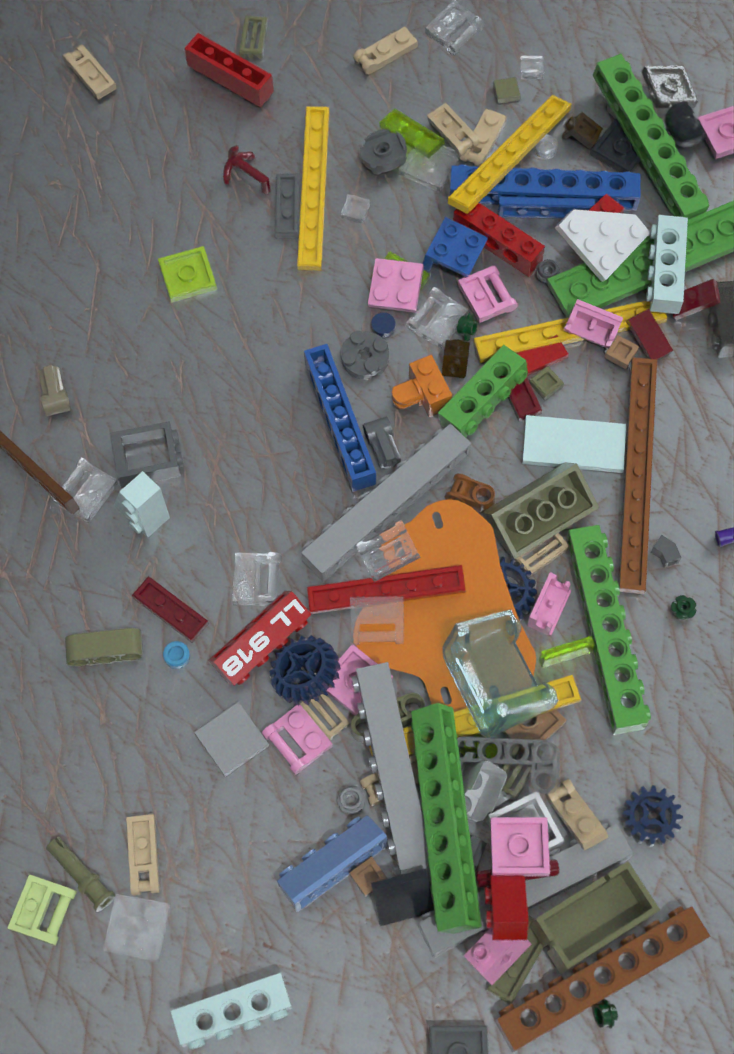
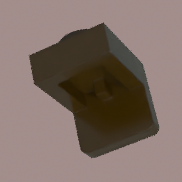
(455, 358)

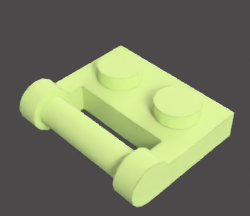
(33, 907)

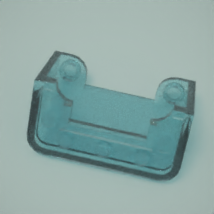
(494, 673)

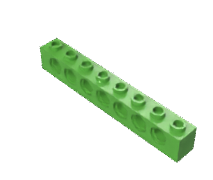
(607, 76)
(621, 718)
(453, 828)

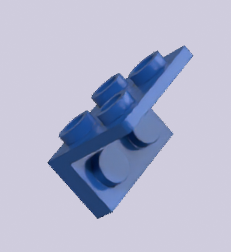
(454, 248)

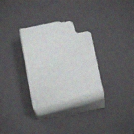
(488, 793)

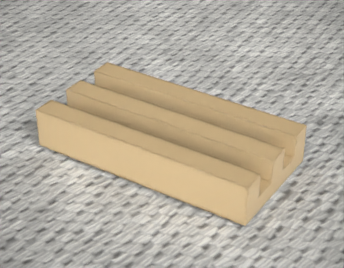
(548, 559)
(336, 729)

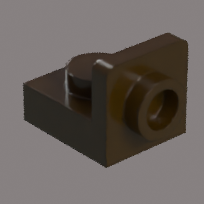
(583, 129)

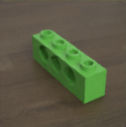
(504, 363)

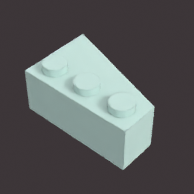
(143, 505)

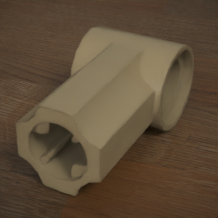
(54, 396)

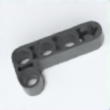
(505, 757)

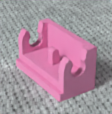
(593, 323)
(549, 605)

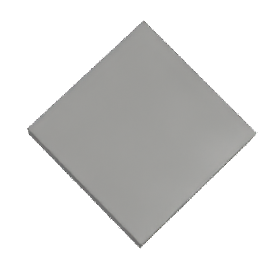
(231, 739)

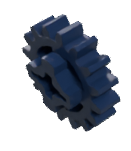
(644, 808)

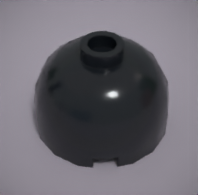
(683, 125)

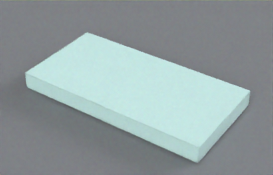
(587, 443)

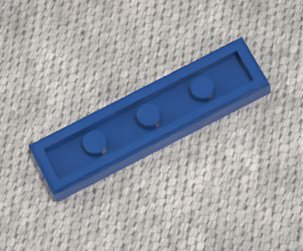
(541, 207)

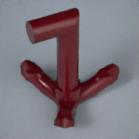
(237, 160)

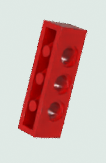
(503, 238)

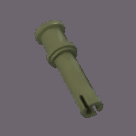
(88, 882)

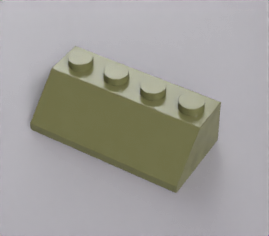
(541, 509)

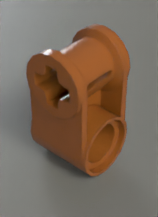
(468, 492)

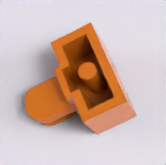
(424, 387)

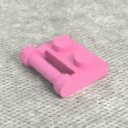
(480, 296)
(305, 735)

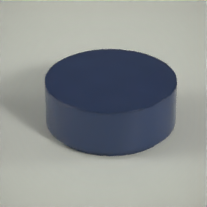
(383, 324)

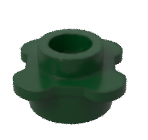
(467, 326)

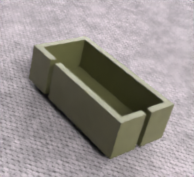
(594, 917)

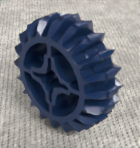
(523, 591)
(293, 682)

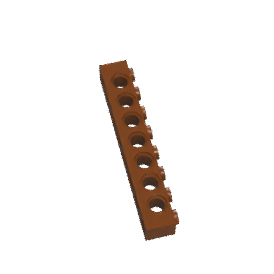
(691, 934)

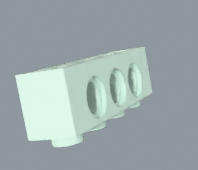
(674, 231)
(187, 1017)

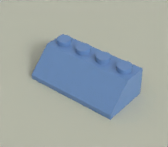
(332, 862)

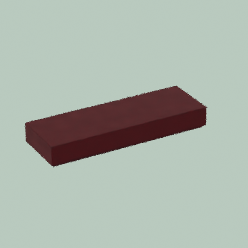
(170, 609)

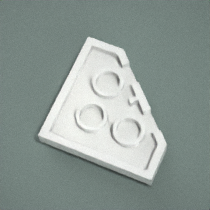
(602, 238)

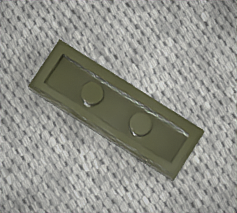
(513, 978)

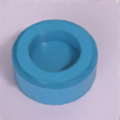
(176, 655)

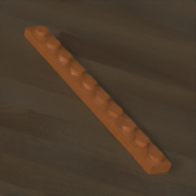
(638, 476)

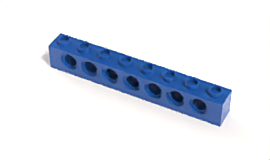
(556, 179)

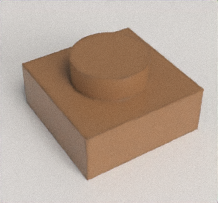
(621, 352)
(366, 874)

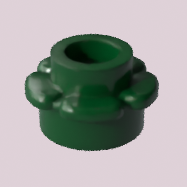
(679, 612)
(605, 1014)

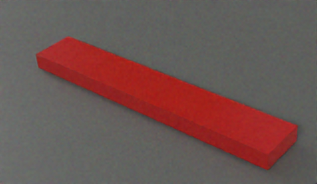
(410, 585)

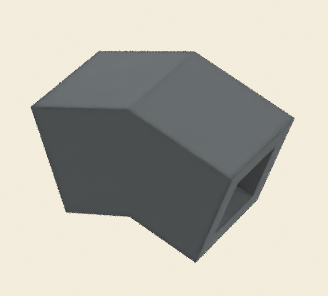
(666, 551)

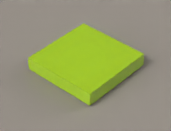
(187, 274)

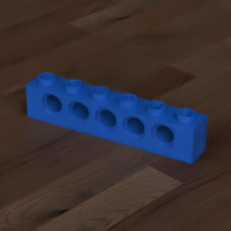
(340, 418)

